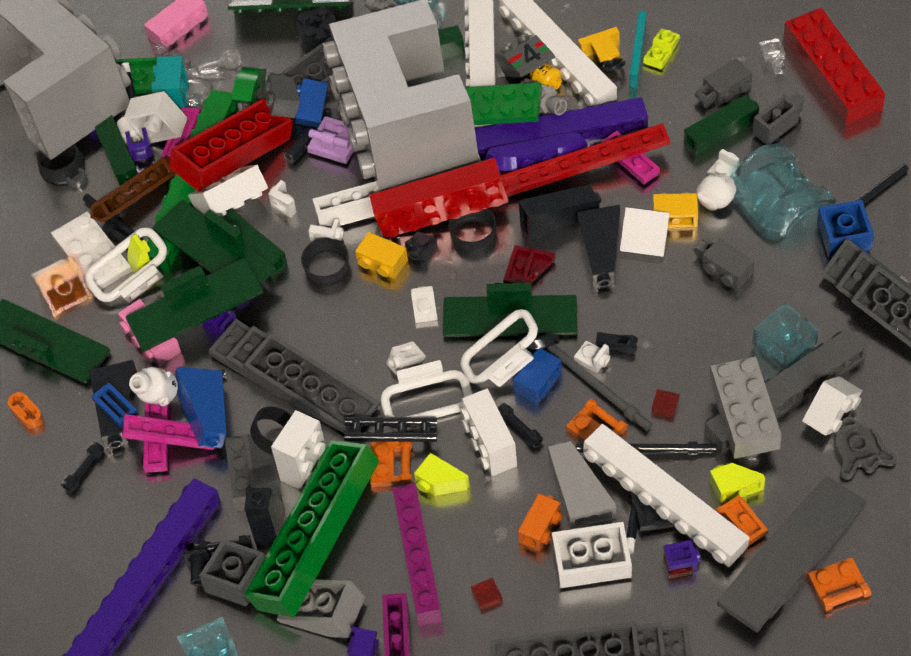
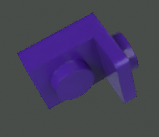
(681, 555)

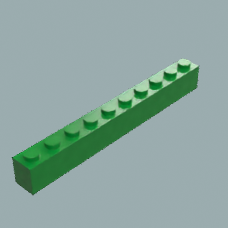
(216, 109)

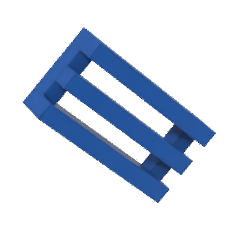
(102, 393)

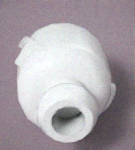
(154, 386)

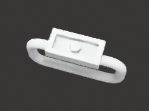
(139, 281)
(511, 361)
(422, 376)

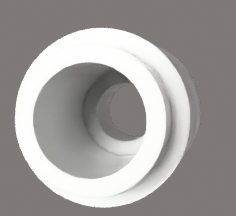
(123, 127)

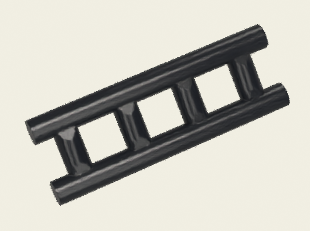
(381, 436)

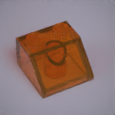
(62, 285)

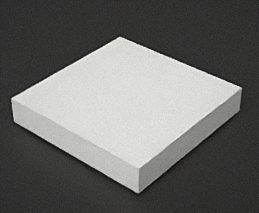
(644, 232)

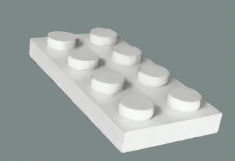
(87, 244)

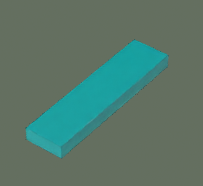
(637, 49)

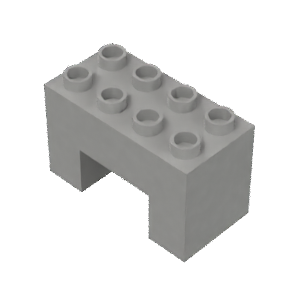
(58, 72)
(398, 96)

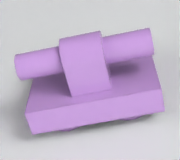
(331, 140)

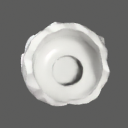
(716, 191)

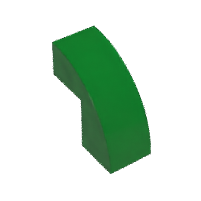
(246, 85)

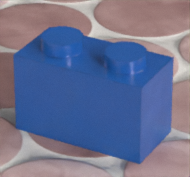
(312, 101)
(537, 375)

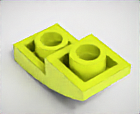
(661, 49)
(137, 253)

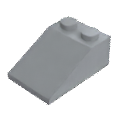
(328, 608)

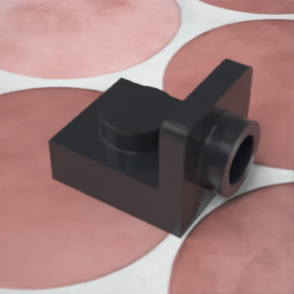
(420, 246)

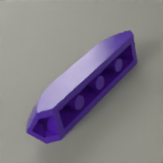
(534, 151)

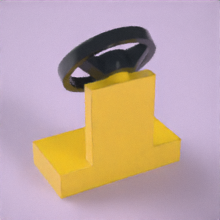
(604, 45)

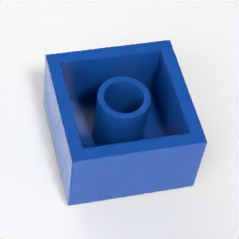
(842, 222)

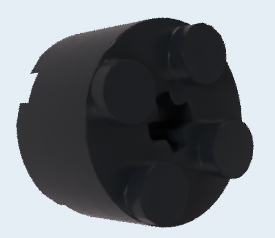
(314, 27)

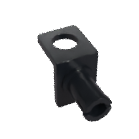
(196, 561)

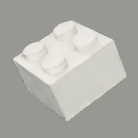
(158, 115)

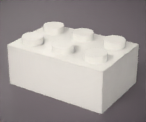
(230, 191)
(488, 432)
(298, 449)
(591, 555)

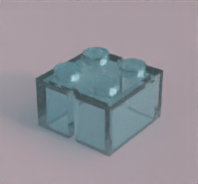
(780, 336)
(208, 640)

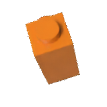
(539, 522)

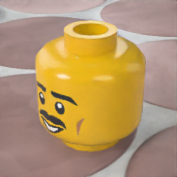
(547, 75)

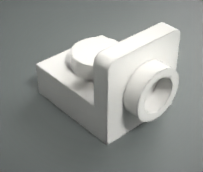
(725, 164)
(281, 200)
(321, 231)
(423, 304)
(405, 356)
(592, 356)

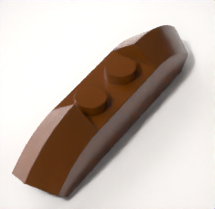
(132, 190)

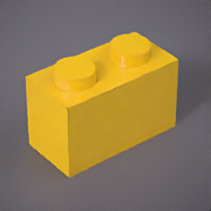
(682, 208)
(381, 255)

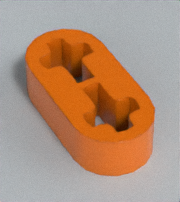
(21, 413)

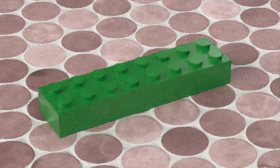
(312, 528)

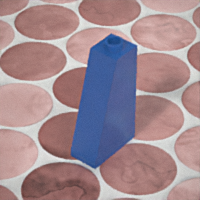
(203, 404)

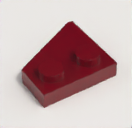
(527, 264)

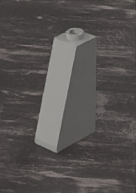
(580, 490)

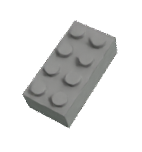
(745, 407)

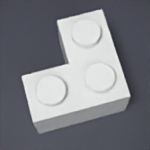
(830, 403)

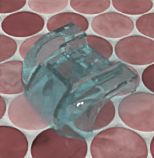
(776, 189)

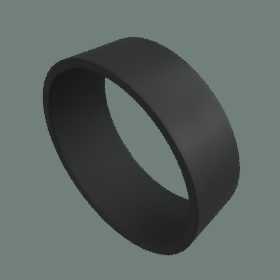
(61, 174)
(323, 245)
(476, 245)
(271, 413)

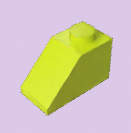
(440, 477)
(735, 480)

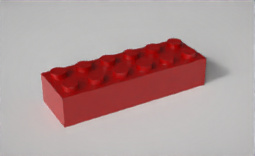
(834, 66)
(229, 145)
(439, 198)

